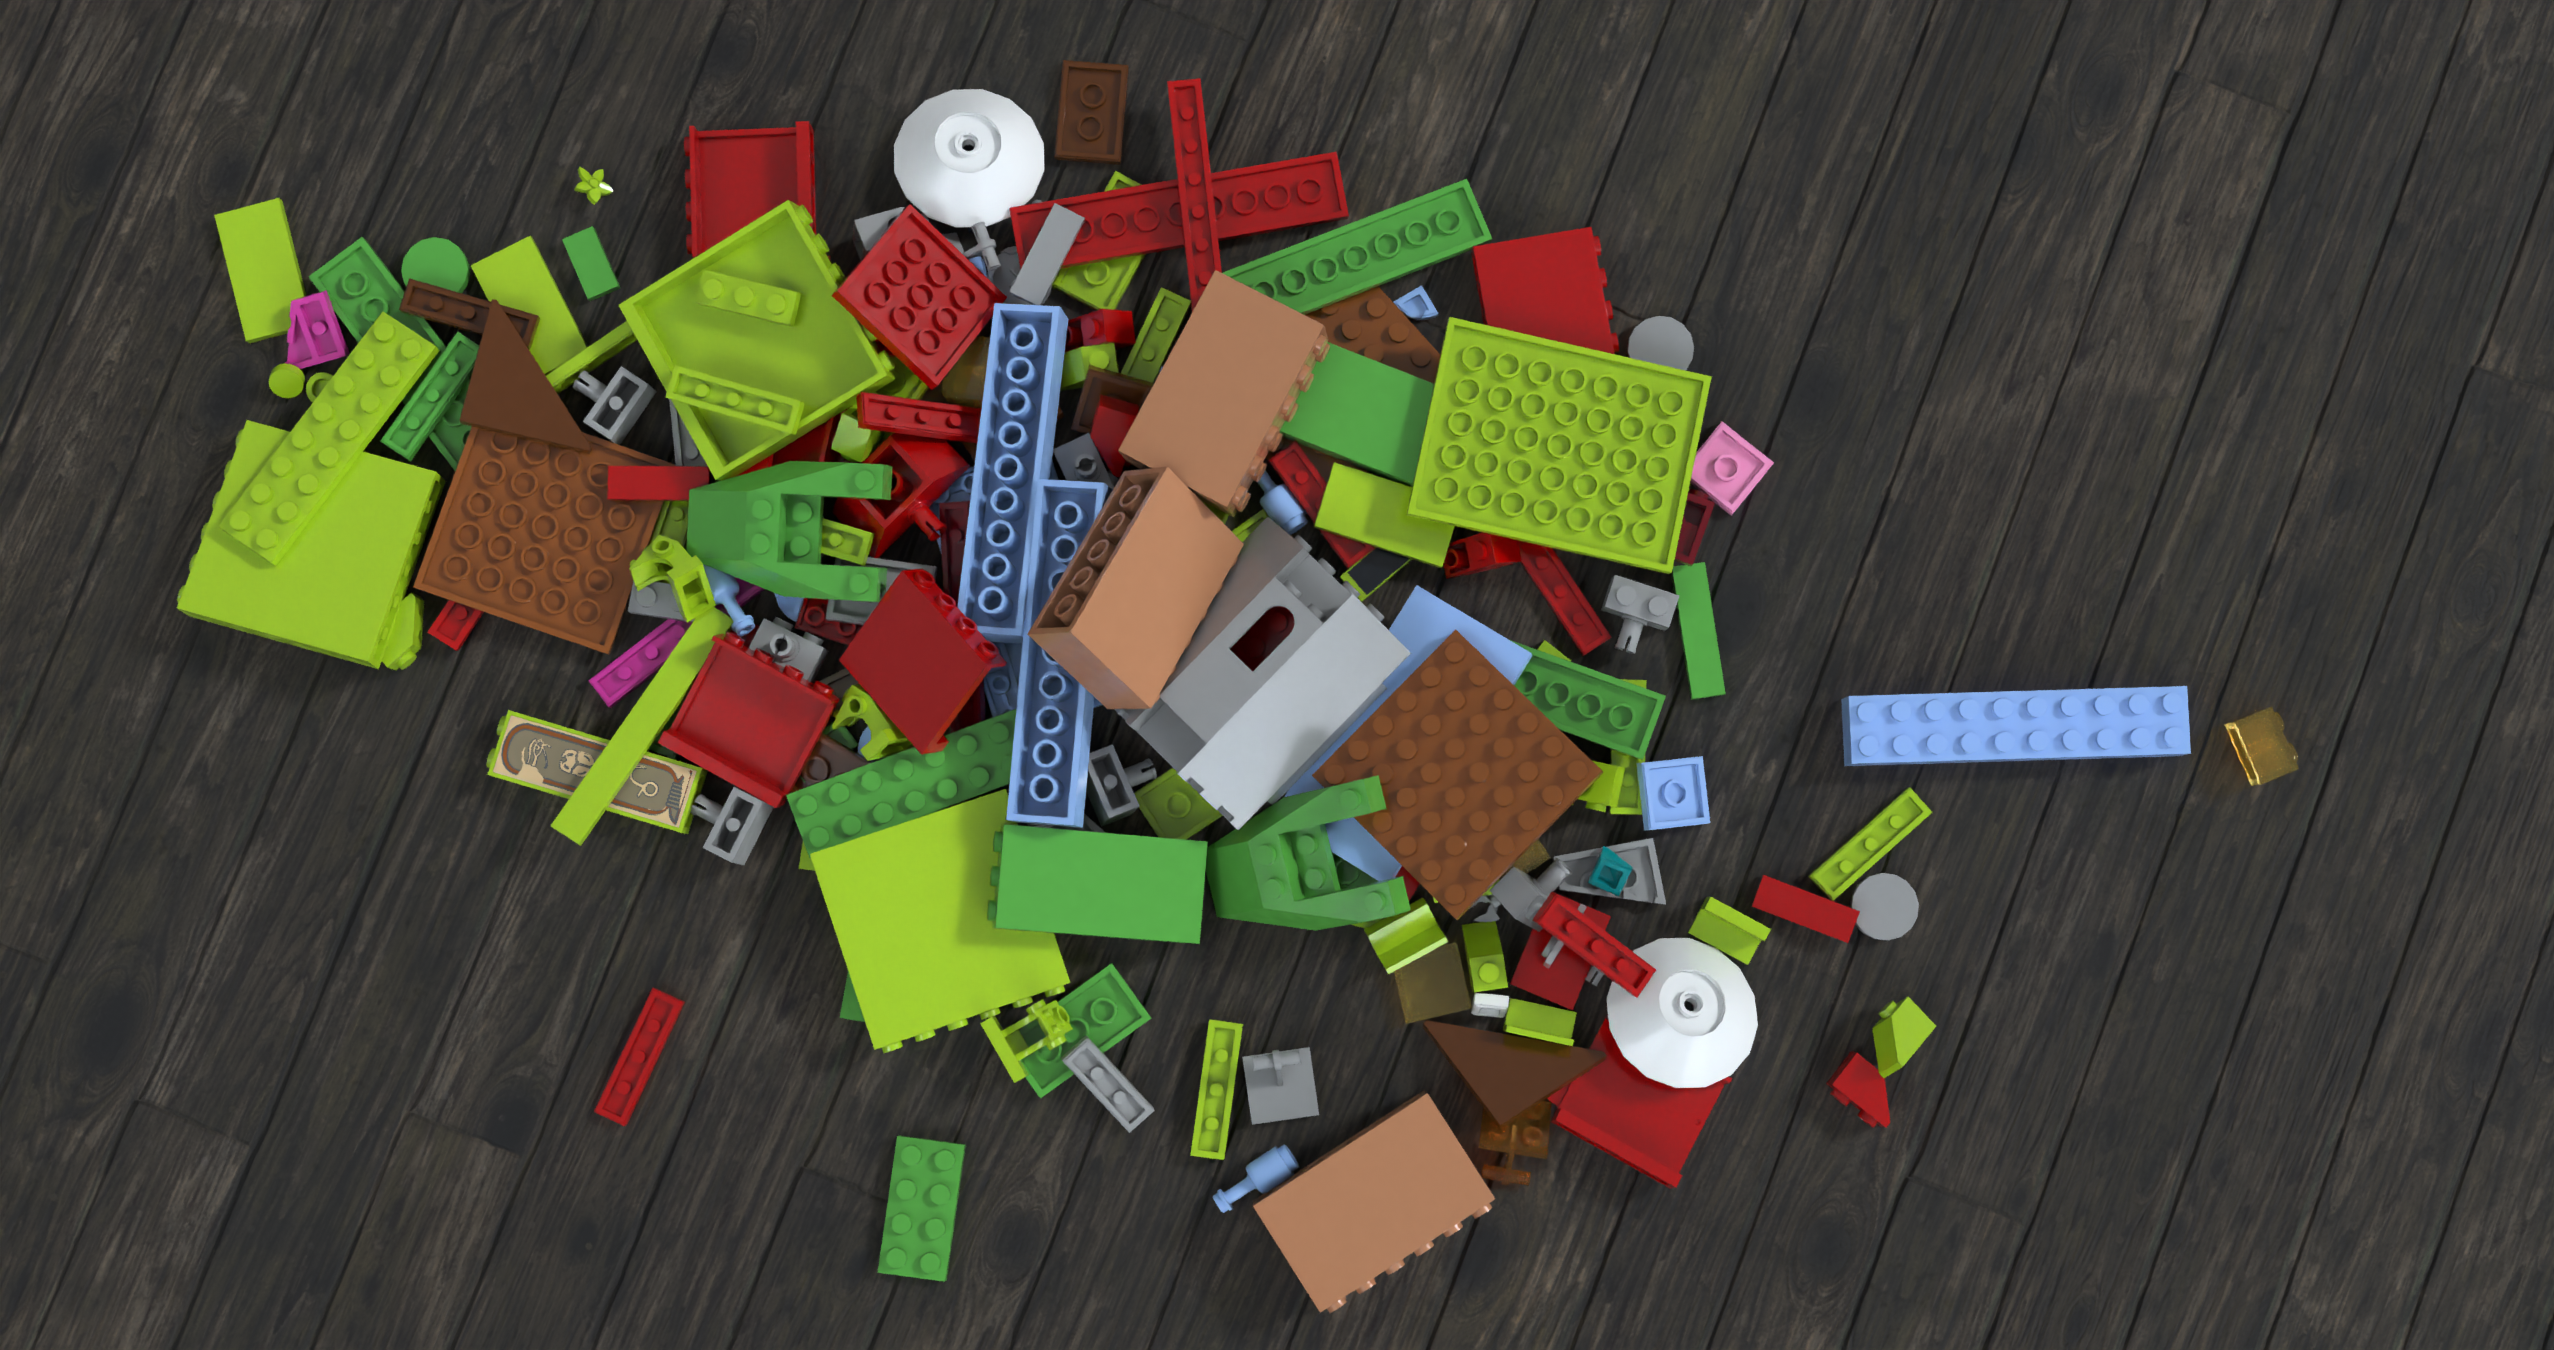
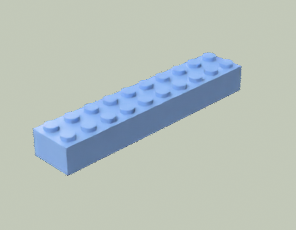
(1010, 457)
(1052, 706)
(2015, 726)

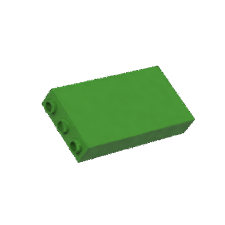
(1363, 414)
(1098, 884)

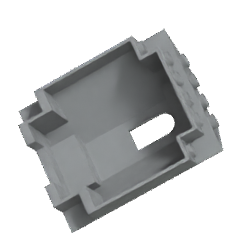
(1256, 732)

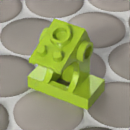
(670, 562)
(885, 735)
(1011, 1044)

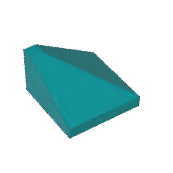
(1610, 872)

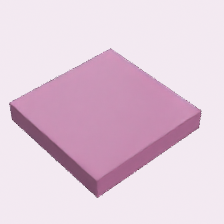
(1728, 468)

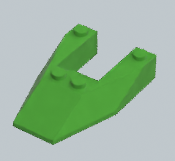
(770, 528)
(1284, 869)

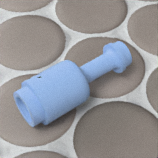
(1281, 505)
(724, 589)
(1262, 1174)

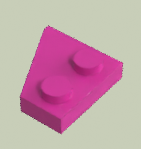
(314, 332)

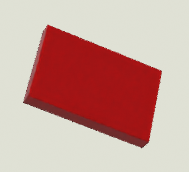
(1567, 972)

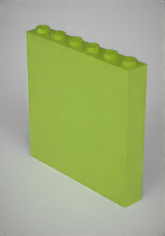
(817, 361)
(342, 573)
(917, 925)

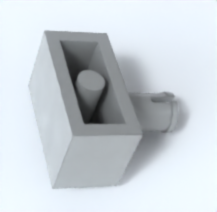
(617, 404)
(1083, 462)
(1639, 607)
(789, 648)
(1111, 785)
(735, 824)
(1525, 895)

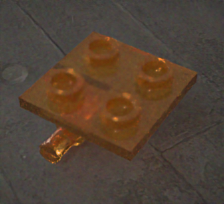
(1523, 1136)

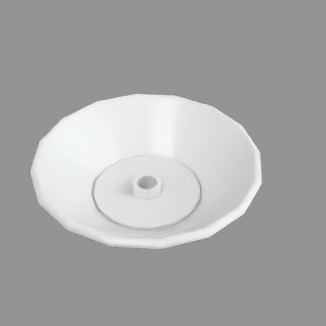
(973, 184)
(1681, 1044)

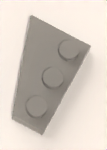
(1642, 884)

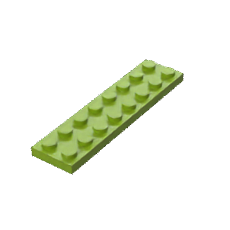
(329, 438)

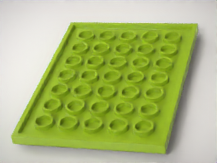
(1559, 445)

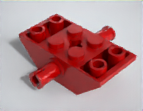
(922, 473)

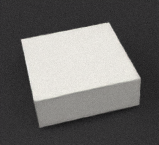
(1490, 1005)

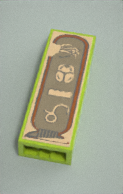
(559, 758)

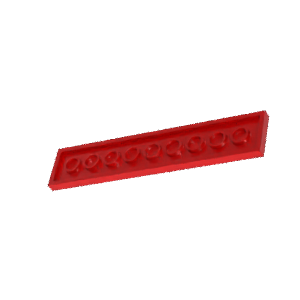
(1150, 219)

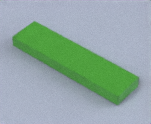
(432, 397)
(1698, 631)

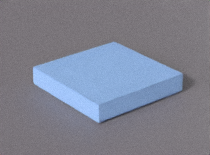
(1673, 793)

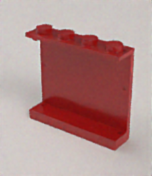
(1634, 1115)

